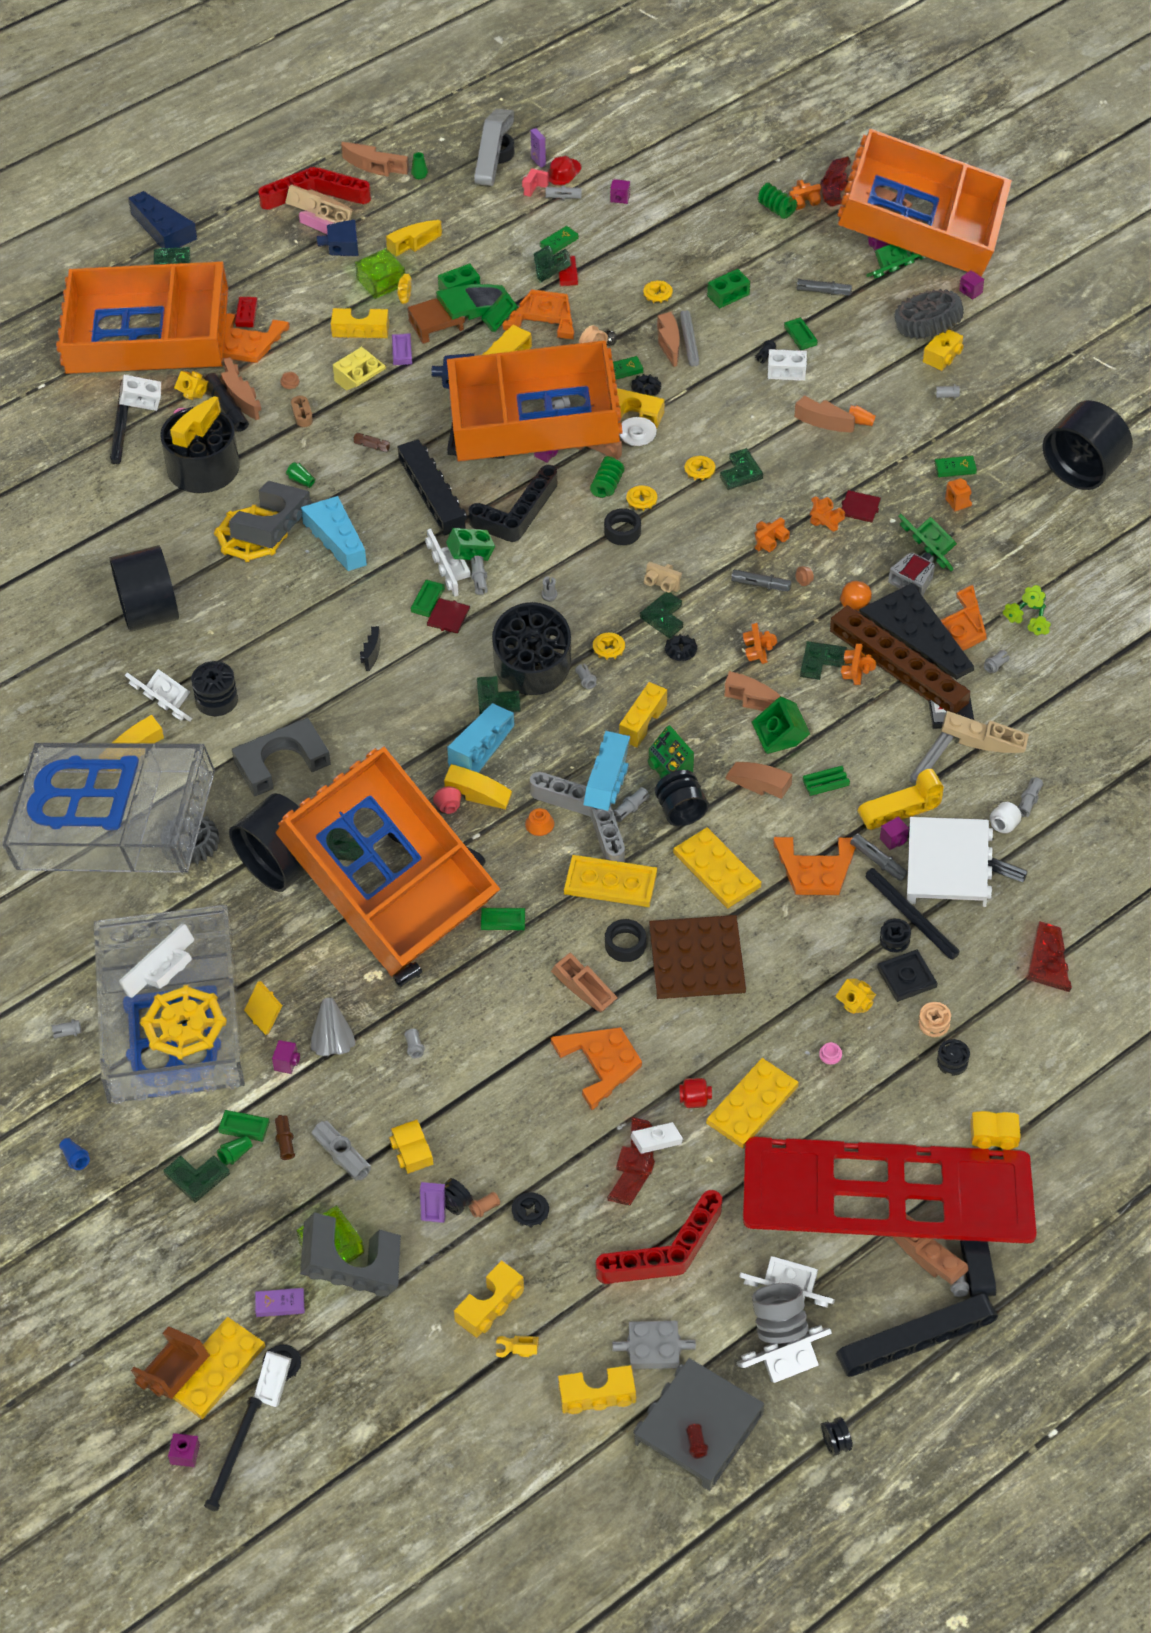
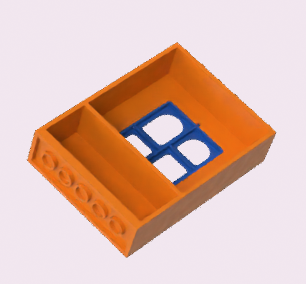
(964, 201)
(185, 294)
(490, 390)
(420, 900)

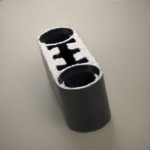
(980, 1269)

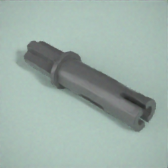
(824, 287)
(761, 580)
(880, 858)

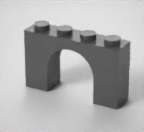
(271, 529)
(296, 737)
(323, 1262)

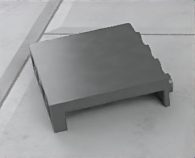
(702, 1399)

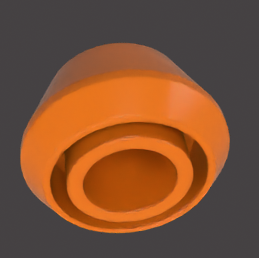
(539, 822)

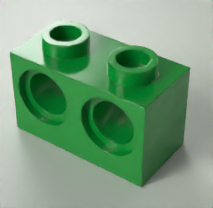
(458, 277)
(728, 288)
(470, 543)

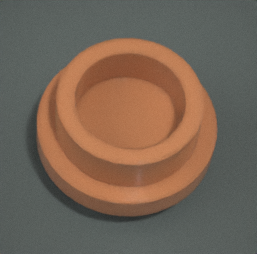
(290, 380)
(804, 575)

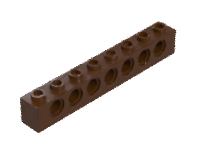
(900, 660)

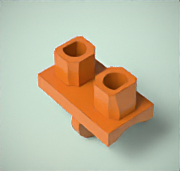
(805, 192)
(824, 515)
(768, 533)
(761, 642)
(860, 664)

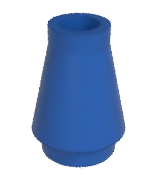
(75, 1155)

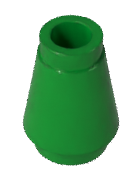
(419, 168)
(299, 474)
(233, 1150)

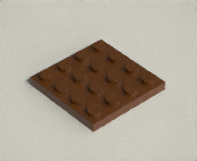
(697, 957)

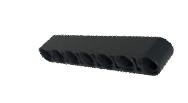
(916, 1335)

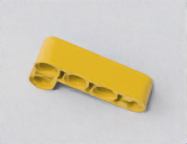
(904, 803)

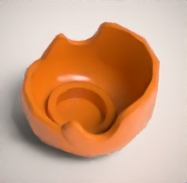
(856, 595)

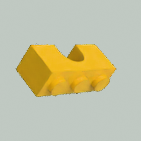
(373, 326)
(647, 406)
(648, 705)
(478, 1315)
(578, 1396)

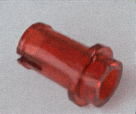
(698, 1448)

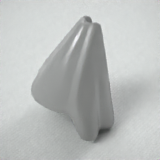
(331, 1031)

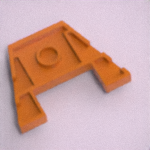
(544, 307)
(248, 344)
(967, 624)
(815, 873)
(609, 1055)

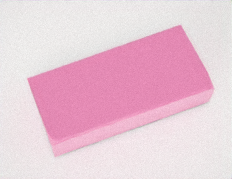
(314, 222)

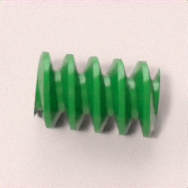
(777, 201)
(607, 477)

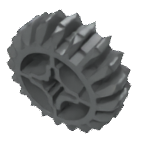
(206, 841)

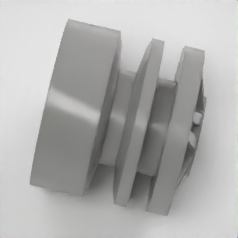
(780, 1313)

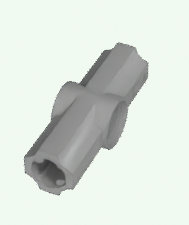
(349, 1159)

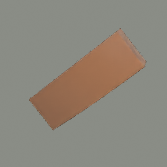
(668, 336)
(824, 415)
(752, 692)
(760, 778)
(583, 983)

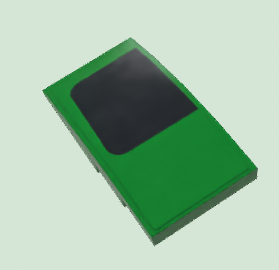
(470, 300)

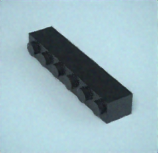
(431, 486)

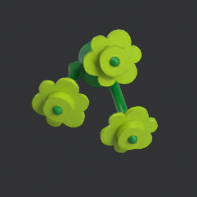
(1035, 599)

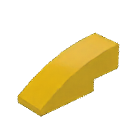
(413, 237)
(195, 422)
(144, 731)
(477, 787)

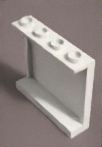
(949, 859)

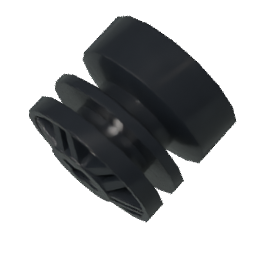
(214, 688)
(681, 798)

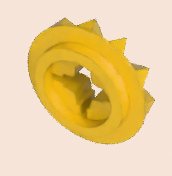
(654, 287)
(404, 288)
(695, 463)
(648, 494)
(608, 639)

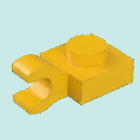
(522, 1345)

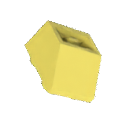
(356, 368)

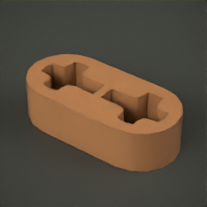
(304, 410)

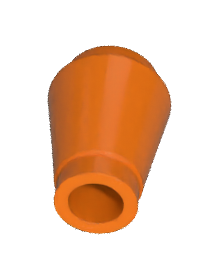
(862, 416)

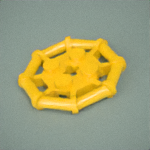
(227, 548)
(183, 1010)

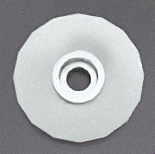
(638, 431)

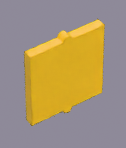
(263, 1007)

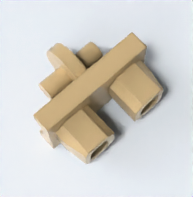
(663, 576)

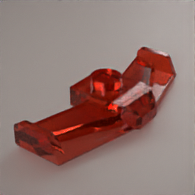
(835, 181)
(635, 1168)

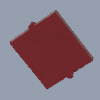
(860, 506)
(448, 615)

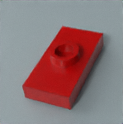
(569, 276)
(246, 312)

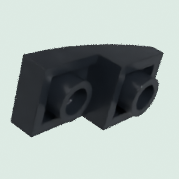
(371, 649)

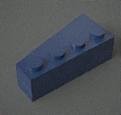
(162, 222)

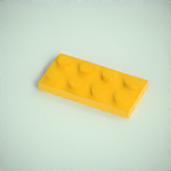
(717, 867)
(610, 881)
(752, 1102)
(230, 1353)

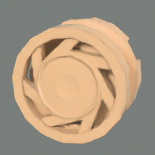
(593, 334)
(934, 1018)

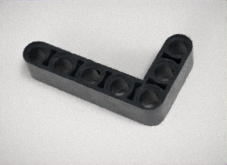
(514, 524)

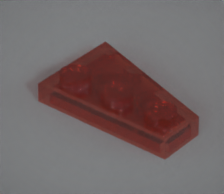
(1047, 958)

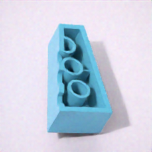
(333, 527)
(481, 738)
(608, 771)

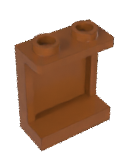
(431, 317)
(172, 1365)

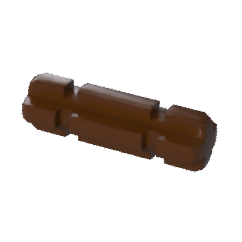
(371, 442)

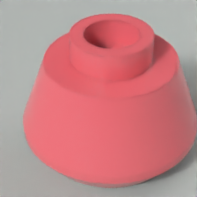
(447, 799)

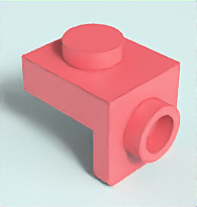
(534, 179)

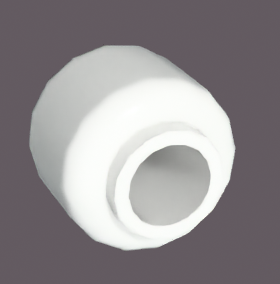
(1005, 817)

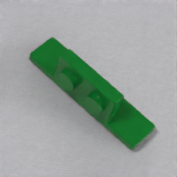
(891, 257)
(934, 537)

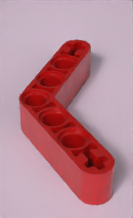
(318, 180)
(664, 1255)

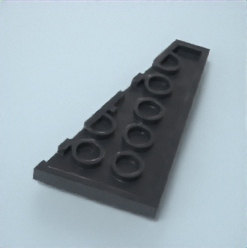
(918, 627)

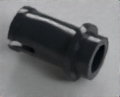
(764, 351)
(408, 974)

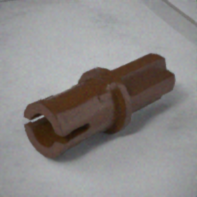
(284, 1137)

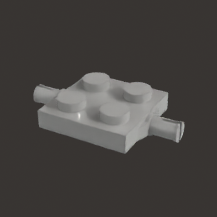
(654, 1344)

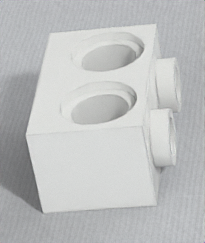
(787, 364)
(140, 392)

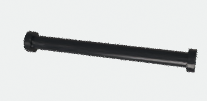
(213, 1502)

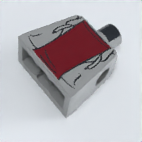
(913, 570)

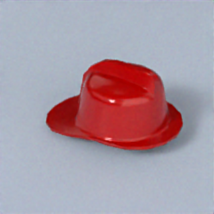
(563, 170)

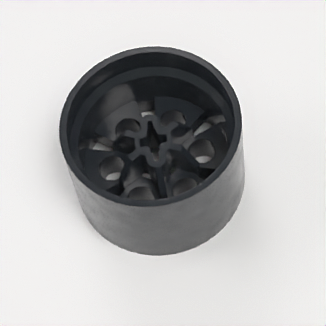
(1087, 445)
(208, 460)
(144, 588)
(530, 621)
(260, 847)

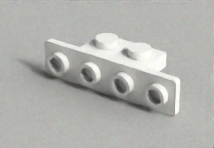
(450, 568)
(165, 690)
(161, 963)
(789, 1272)
(788, 1357)

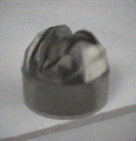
(612, 337)

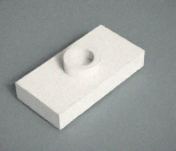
(656, 1137)
(272, 1378)

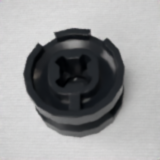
(895, 934)
(954, 1057)
(456, 1196)
(836, 1436)

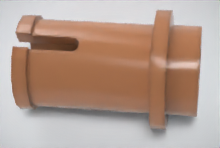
(483, 1205)

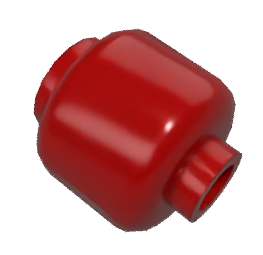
(695, 1093)

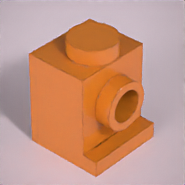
(958, 494)

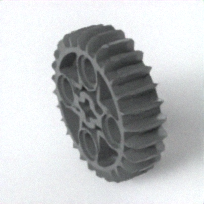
(929, 313)

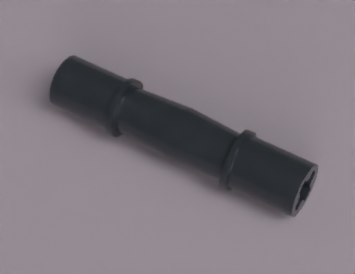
(226, 402)

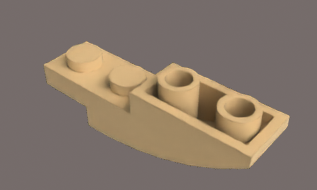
(319, 204)
(987, 737)

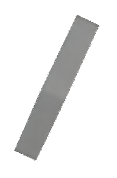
(494, 128)
(571, 797)

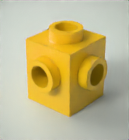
(191, 384)
(856, 996)

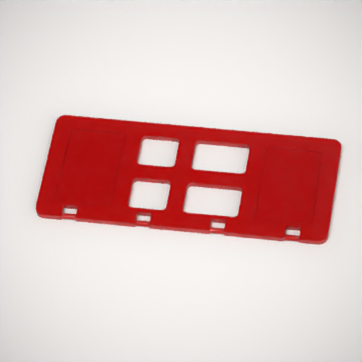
(979, 1195)

